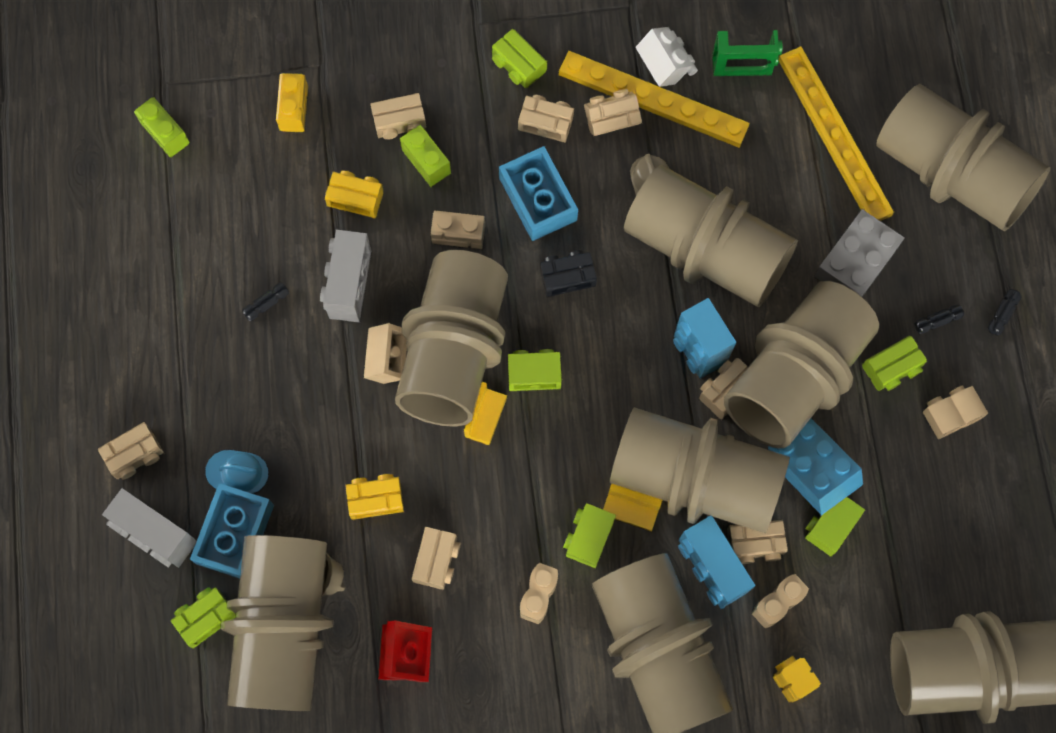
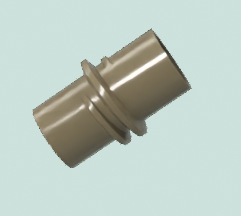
(962, 156)
(709, 235)
(452, 338)
(802, 364)
(699, 470)
(277, 623)
(661, 646)
(974, 667)

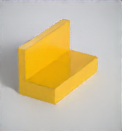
(486, 415)
(632, 507)

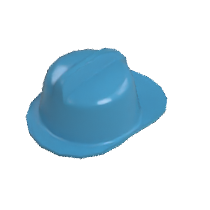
(237, 470)

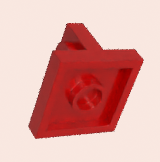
(405, 652)

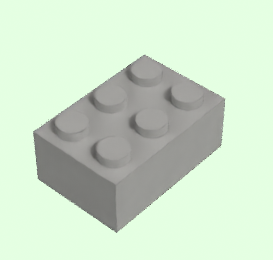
(860, 254)
(346, 275)
(148, 529)

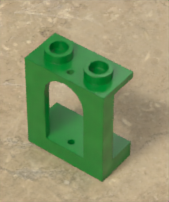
(723, 51)

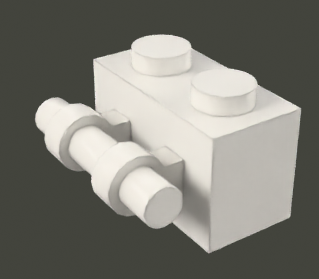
(665, 56)

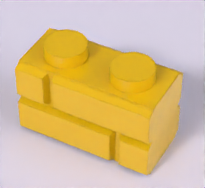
(292, 102)
(354, 194)
(374, 497)
(795, 678)

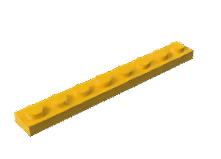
(655, 99)
(835, 134)

